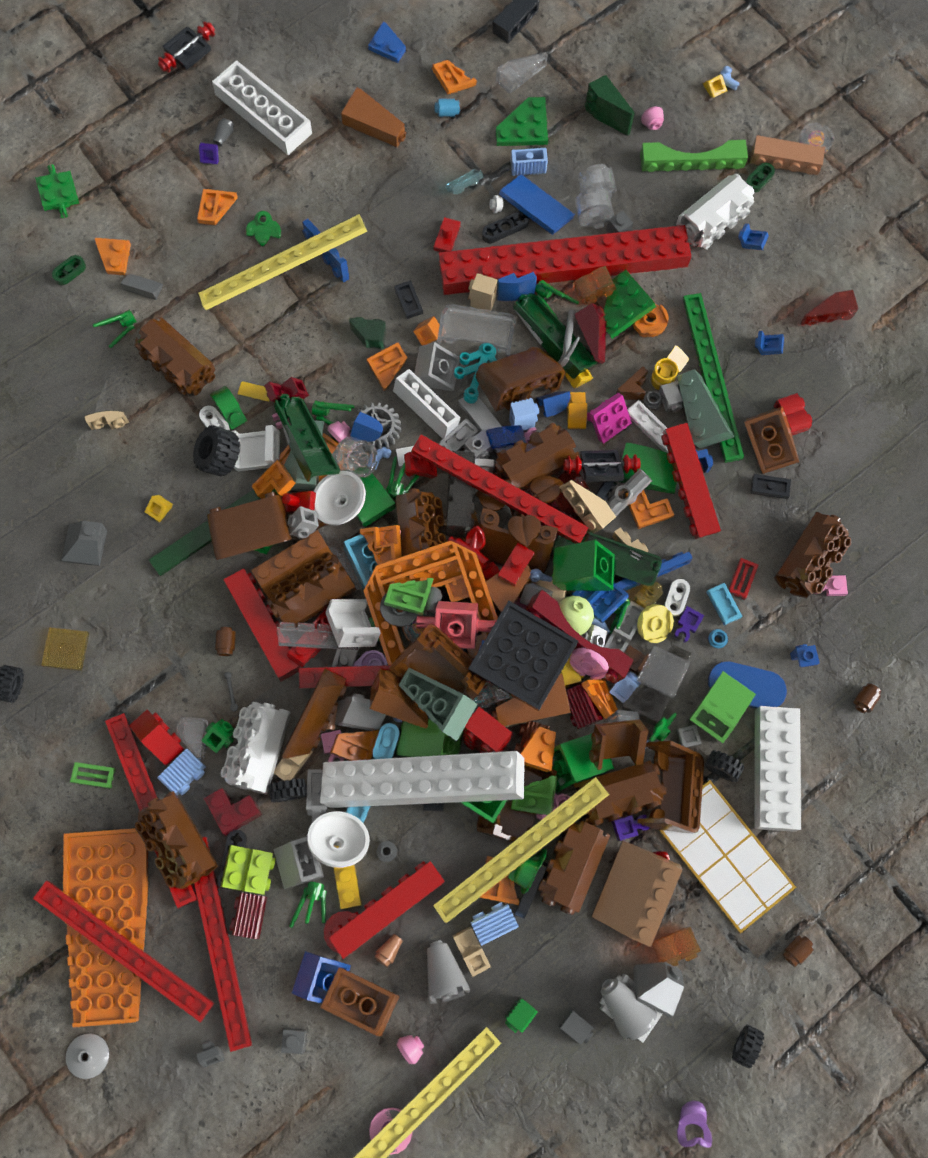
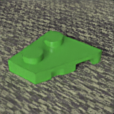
(409, 596)
(537, 797)

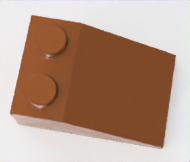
(772, 440)
(393, 701)
(360, 1002)

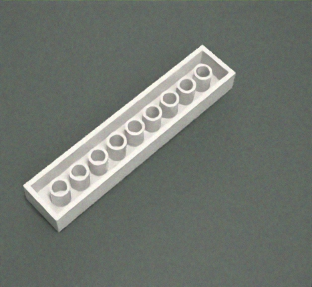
(423, 780)

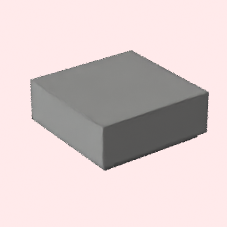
(689, 736)

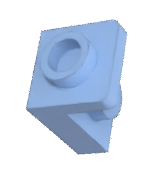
(624, 689)

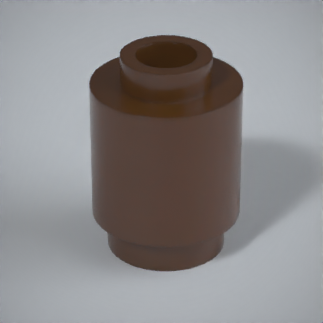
(225, 641)
(867, 698)
(798, 950)

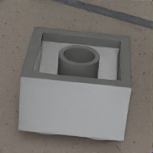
(436, 366)

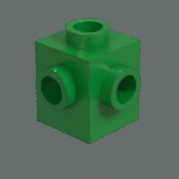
(218, 735)

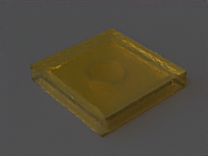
(65, 649)

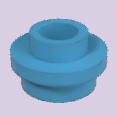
(721, 634)

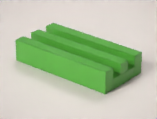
(109, 778)

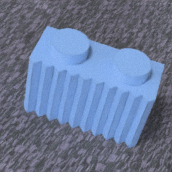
(528, 161)
(524, 414)
(182, 772)
(493, 924)

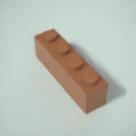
(787, 155)

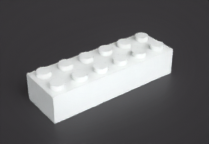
(262, 107)
(777, 769)

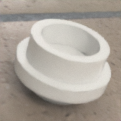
(496, 204)

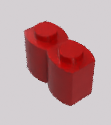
(796, 415)

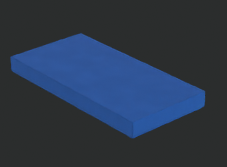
(536, 204)

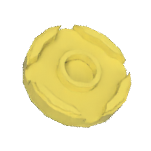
(655, 623)

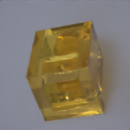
(642, 597)

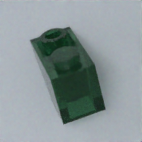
(369, 332)

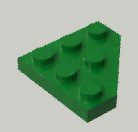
(524, 125)
(625, 304)

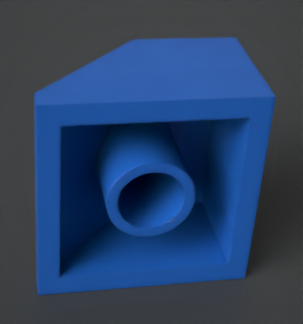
(316, 976)

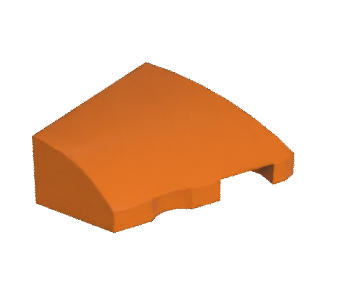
(383, 542)

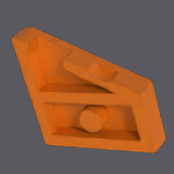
(214, 205)
(114, 254)

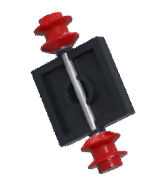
(187, 47)
(601, 465)

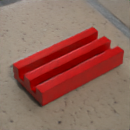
(737, 592)

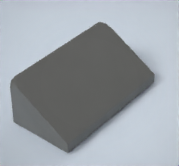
(141, 286)

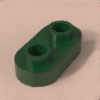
(758, 178)
(68, 270)

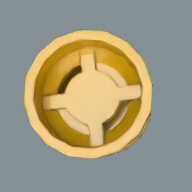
(664, 372)

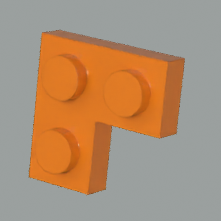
(274, 477)
(648, 514)

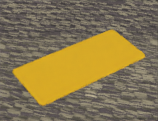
(253, 391)

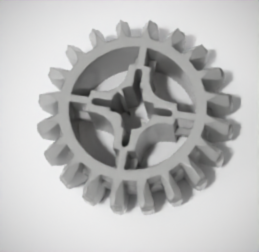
(391, 423)

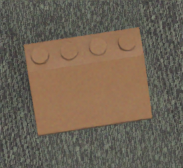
(637, 893)

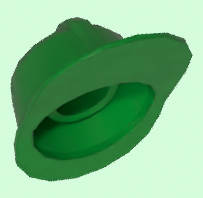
(526, 871)

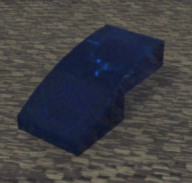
(505, 436)

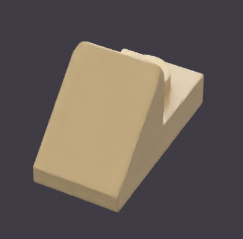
(289, 767)

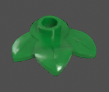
(263, 230)
(661, 729)

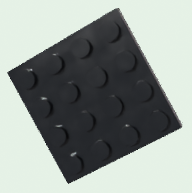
(523, 655)

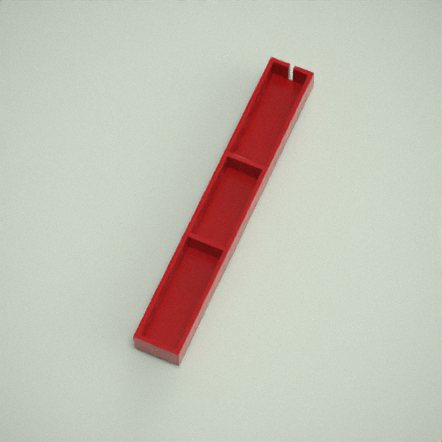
(568, 257)

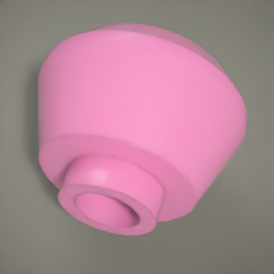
(653, 118)
(339, 430)
(410, 1048)

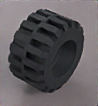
(216, 451)

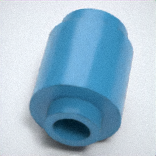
(447, 107)

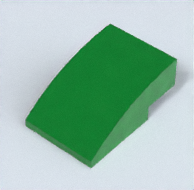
(655, 465)
(376, 502)

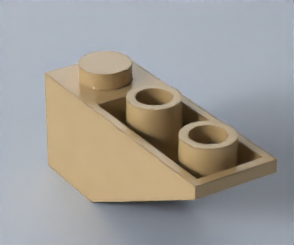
(589, 507)

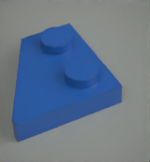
(387, 44)

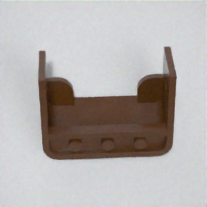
(683, 784)

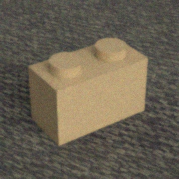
(483, 292)

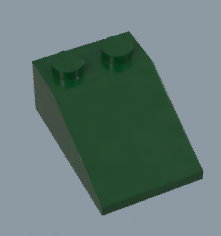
(608, 105)

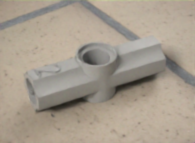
(634, 486)

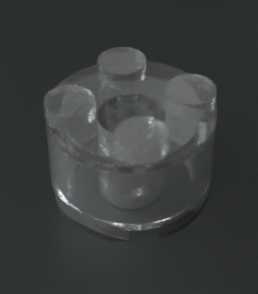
(597, 177)
(594, 208)
(356, 456)

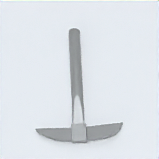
(567, 347)

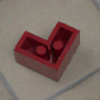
(230, 815)

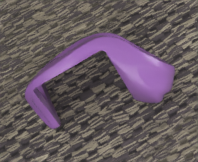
(693, 1113)

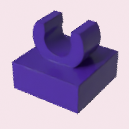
(208, 153)

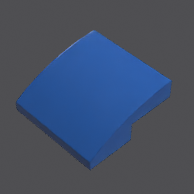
(511, 287)
(604, 602)

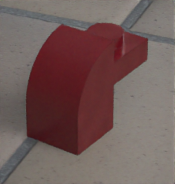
(293, 387)

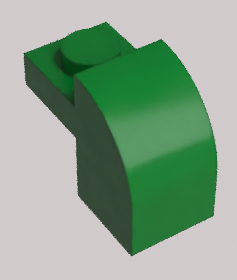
(228, 407)

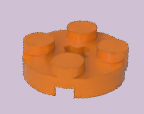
(654, 328)

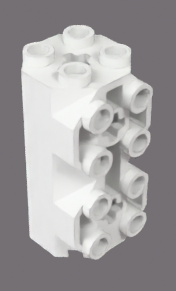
(717, 210)
(260, 739)

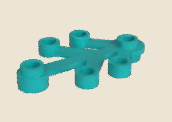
(485, 356)

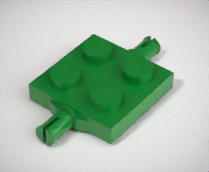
(57, 191)

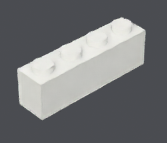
(426, 403)

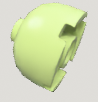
(577, 613)

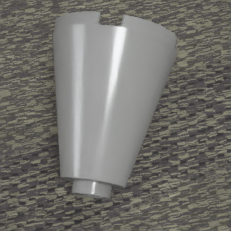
(444, 974)
(629, 1015)

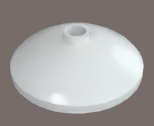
(332, 493)
(339, 830)

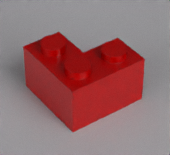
(154, 735)

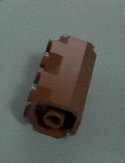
(174, 357)
(538, 457)
(419, 519)
(808, 563)
(309, 594)
(628, 792)
(180, 848)
(573, 867)

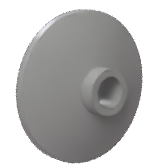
(98, 1056)

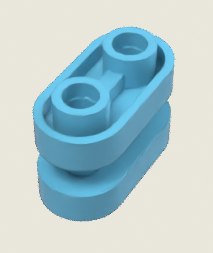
(386, 742)

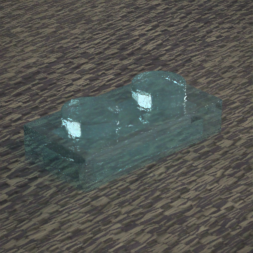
(469, 179)

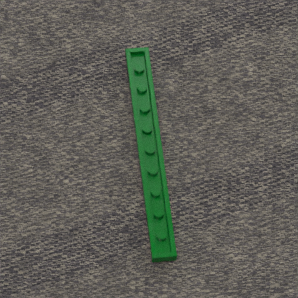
(712, 371)

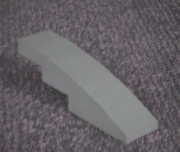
(481, 417)
(621, 637)

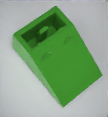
(722, 707)

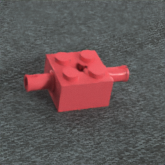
(464, 615)

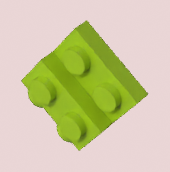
(247, 870)

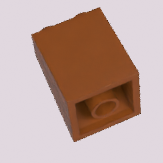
(502, 591)

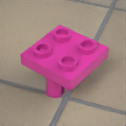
(610, 417)

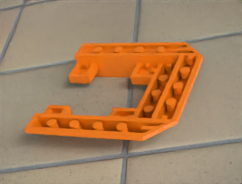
(448, 566)

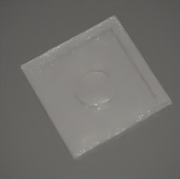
(663, 671)

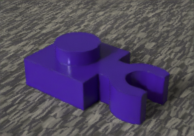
(689, 621)
(627, 827)

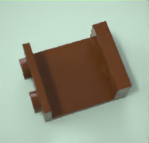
(618, 740)

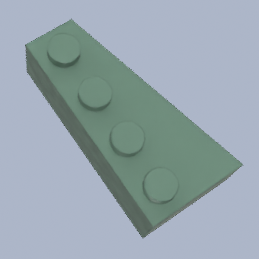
(702, 413)
(442, 704)

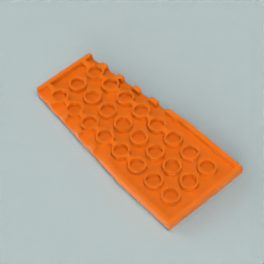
(109, 879)

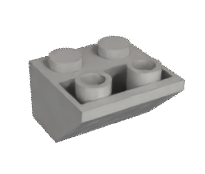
(356, 713)
(297, 863)

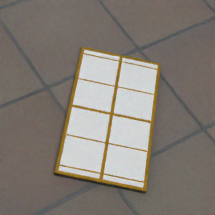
(730, 862)

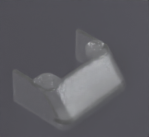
(477, 326)

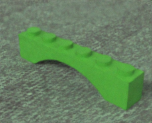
(662, 158)

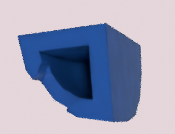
(554, 402)
(366, 428)

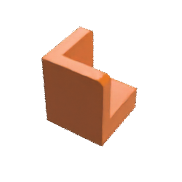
(427, 331)

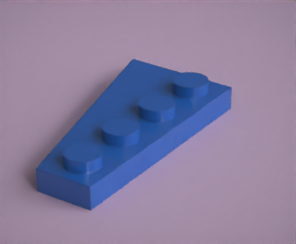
(330, 257)

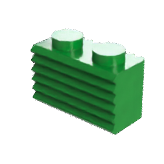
(520, 1015)

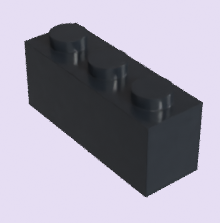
(514, 18)

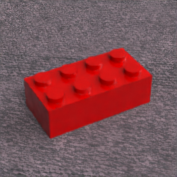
(485, 733)

